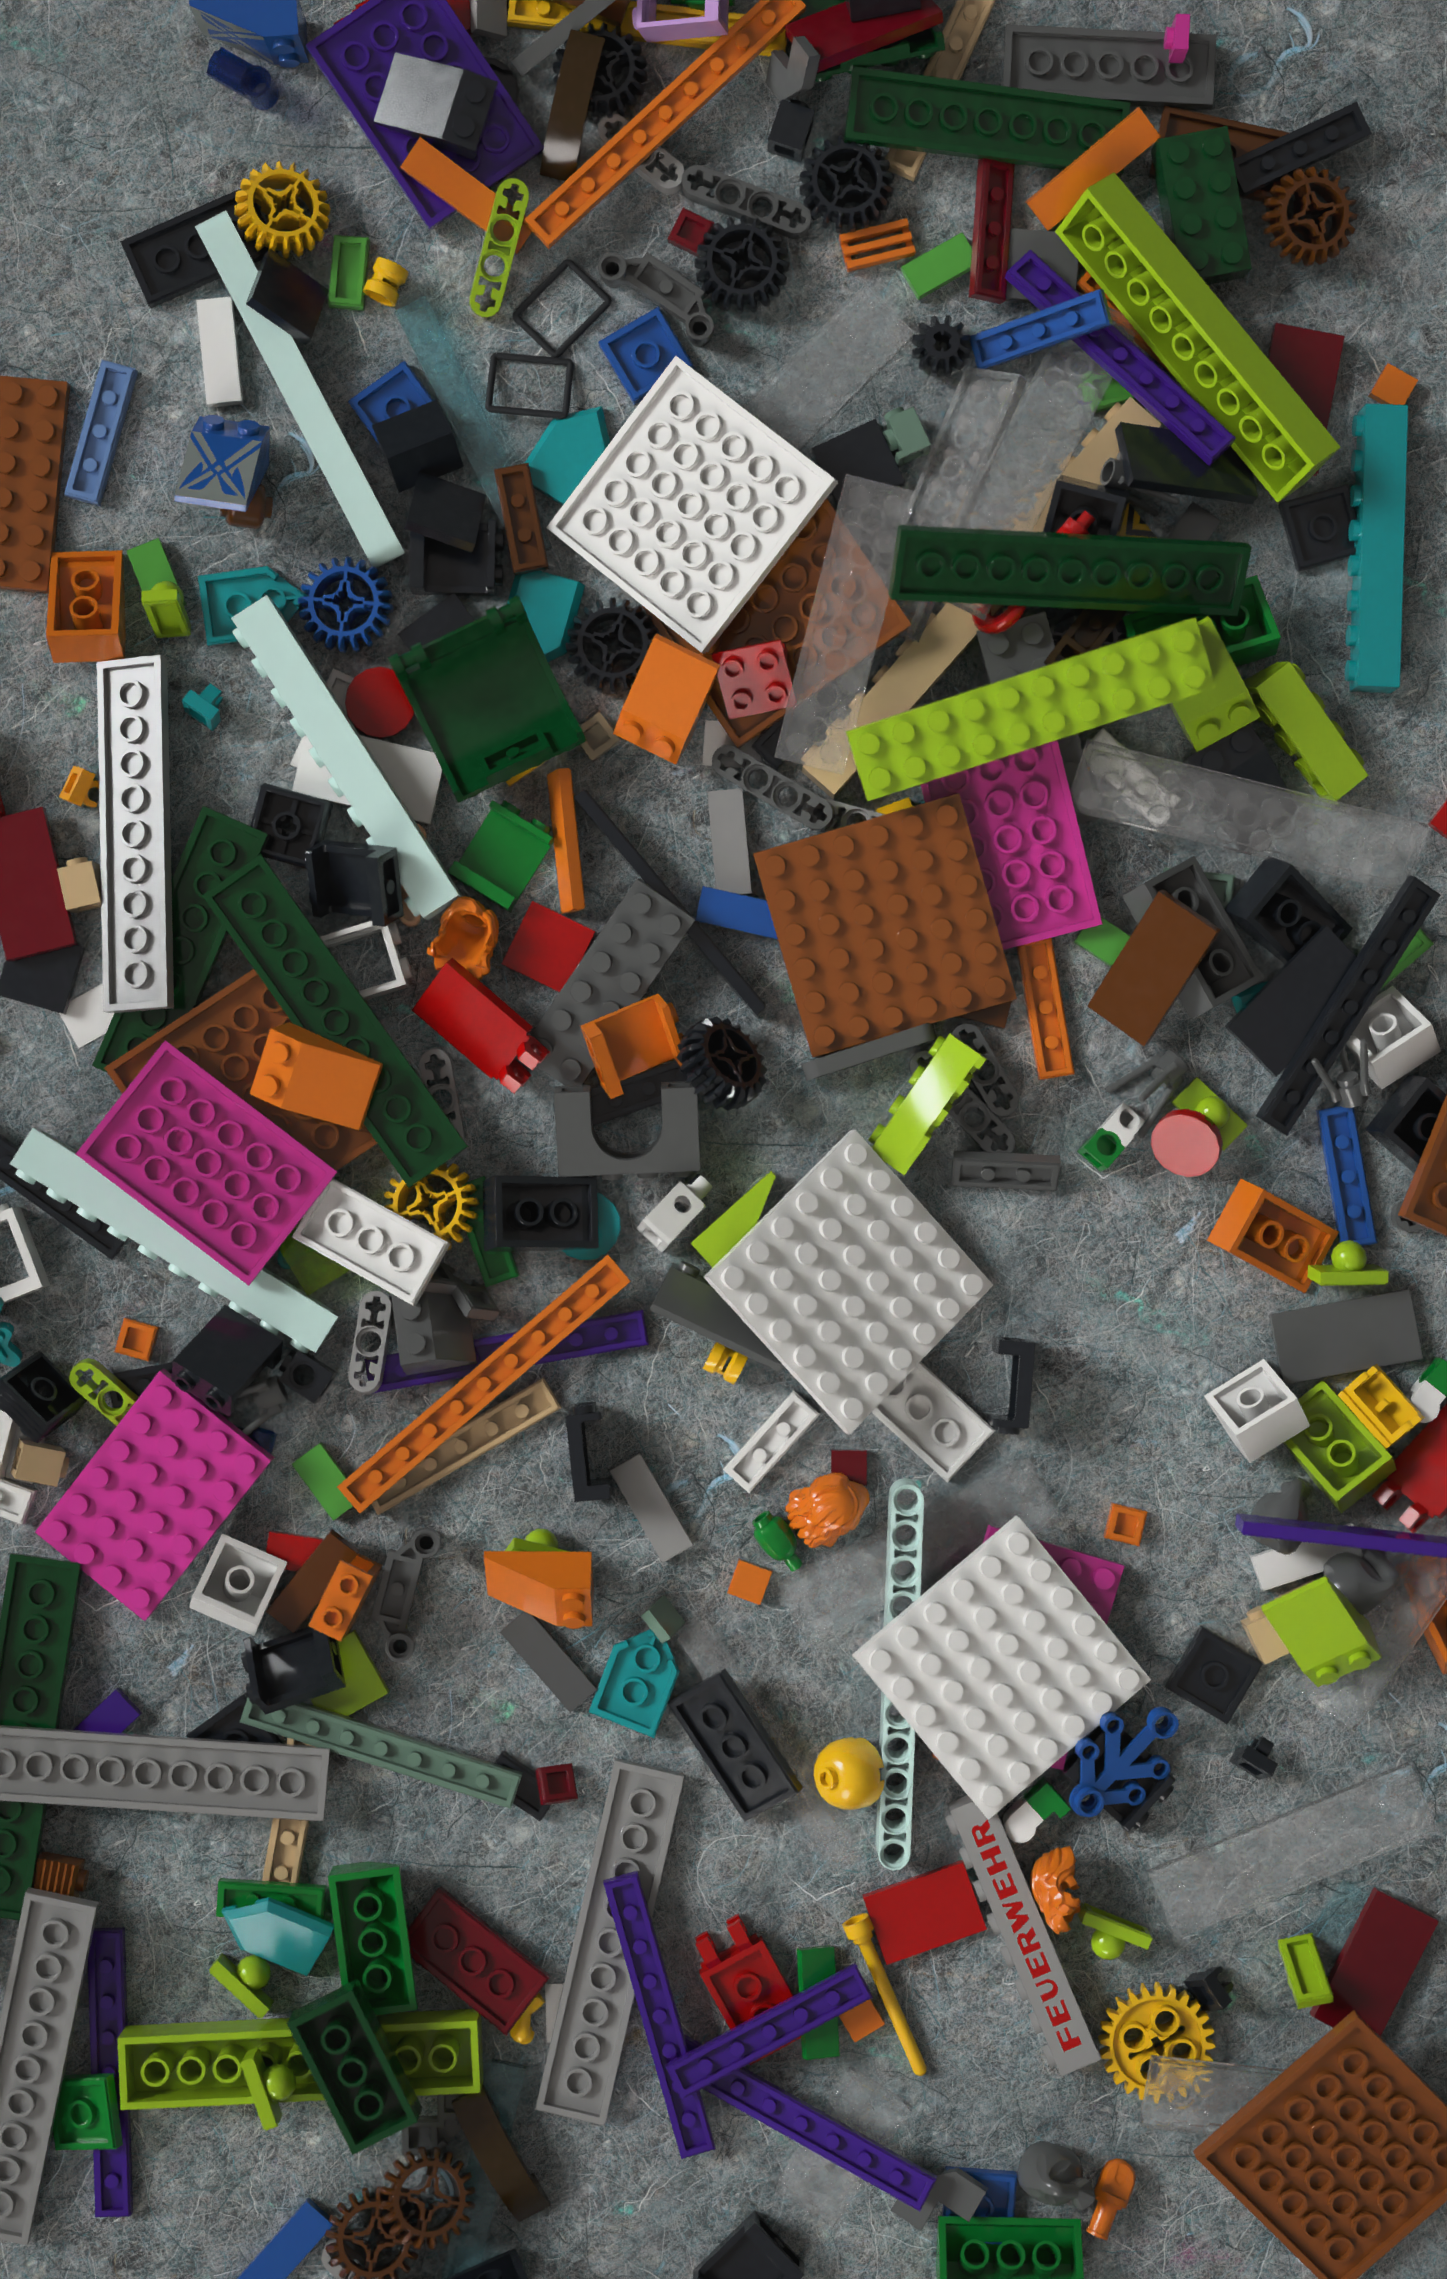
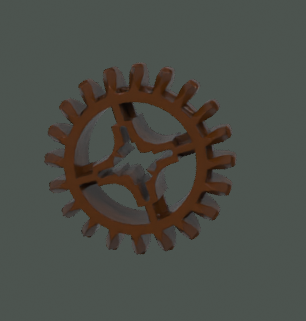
(1305, 204)
(424, 2214)
(356, 2236)

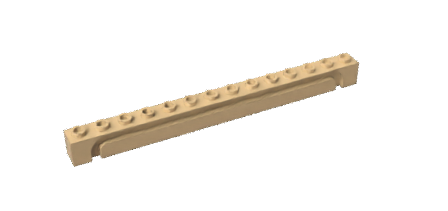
(952, 629)

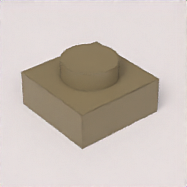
(598, 736)

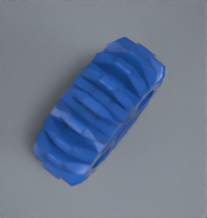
(331, 604)

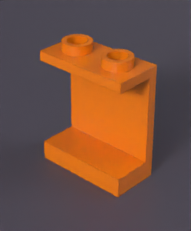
(632, 1041)
(345, 1597)

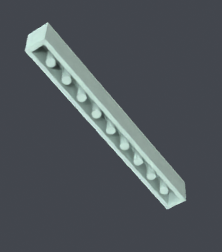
(344, 754)
(268, 1297)

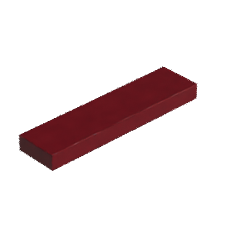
(991, 230)

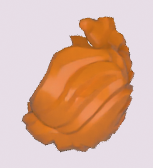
(467, 935)
(826, 1509)
(1048, 1882)

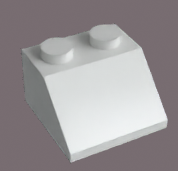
(1396, 1038)
(1257, 1410)
(238, 1584)

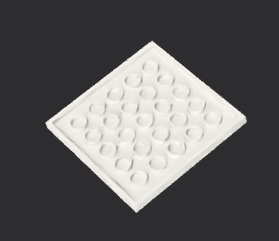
(691, 505)
(849, 1281)
(1001, 1667)

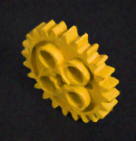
(1141, 2013)

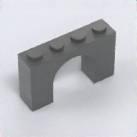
(584, 1154)

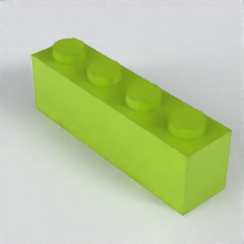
(1305, 730)
(926, 1102)

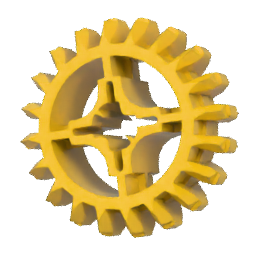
(294, 185)
(446, 1200)

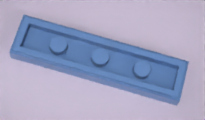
(101, 432)

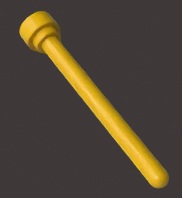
(859, 1930)

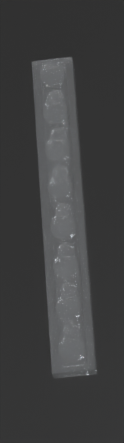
(814, 1813)

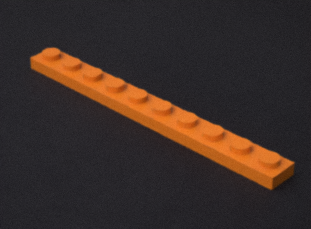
(661, 118)
(483, 1383)

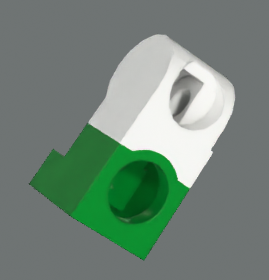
(1111, 1137)
(1430, 1389)
(1032, 1809)

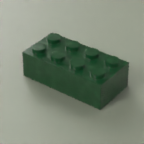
(1202, 203)
(355, 2066)

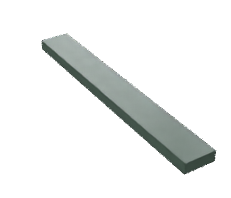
(389, 1750)

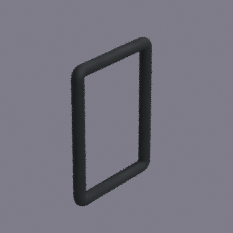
(535, 294)
(533, 359)

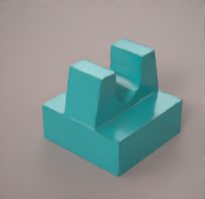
(204, 706)

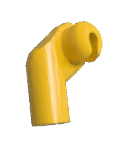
(522, 2030)

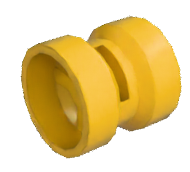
(385, 281)
(718, 1358)

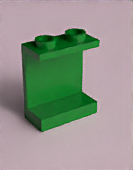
(503, 855)

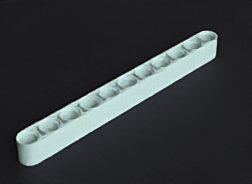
(302, 396)
(890, 1725)

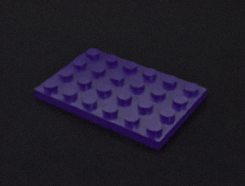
(357, 61)

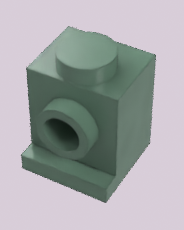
(905, 435)

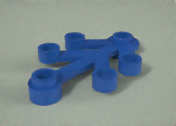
(1119, 1764)

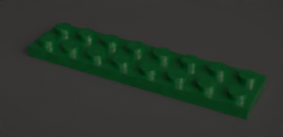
(975, 118)
(211, 855)

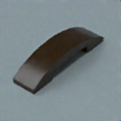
(571, 105)
(1085, 633)
(498, 2155)

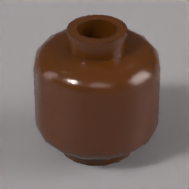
(253, 518)

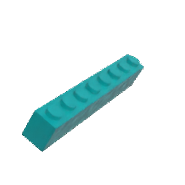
(1379, 545)

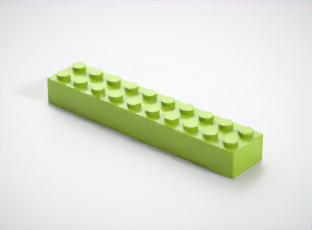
(1196, 336)
(1031, 709)
(202, 2067)

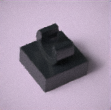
(1255, 1758)
(1208, 1989)

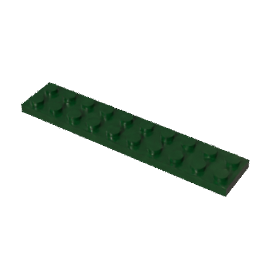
(1068, 570)
(326, 1002)
(33, 1670)

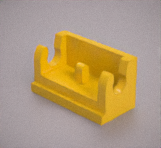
(1381, 1406)

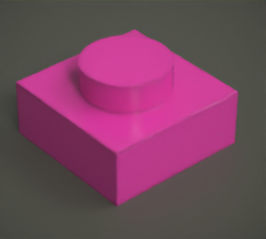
(1177, 38)

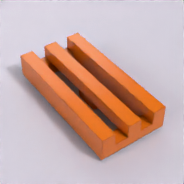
(872, 232)

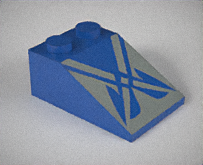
(258, 27)
(224, 463)

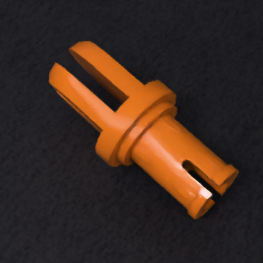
(1113, 2194)

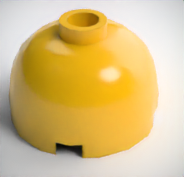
(849, 1773)

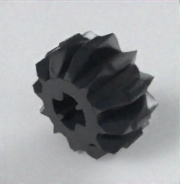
(939, 333)

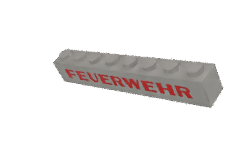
(1025, 1937)

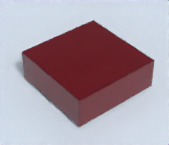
(689, 231)
(850, 1463)
(556, 1784)

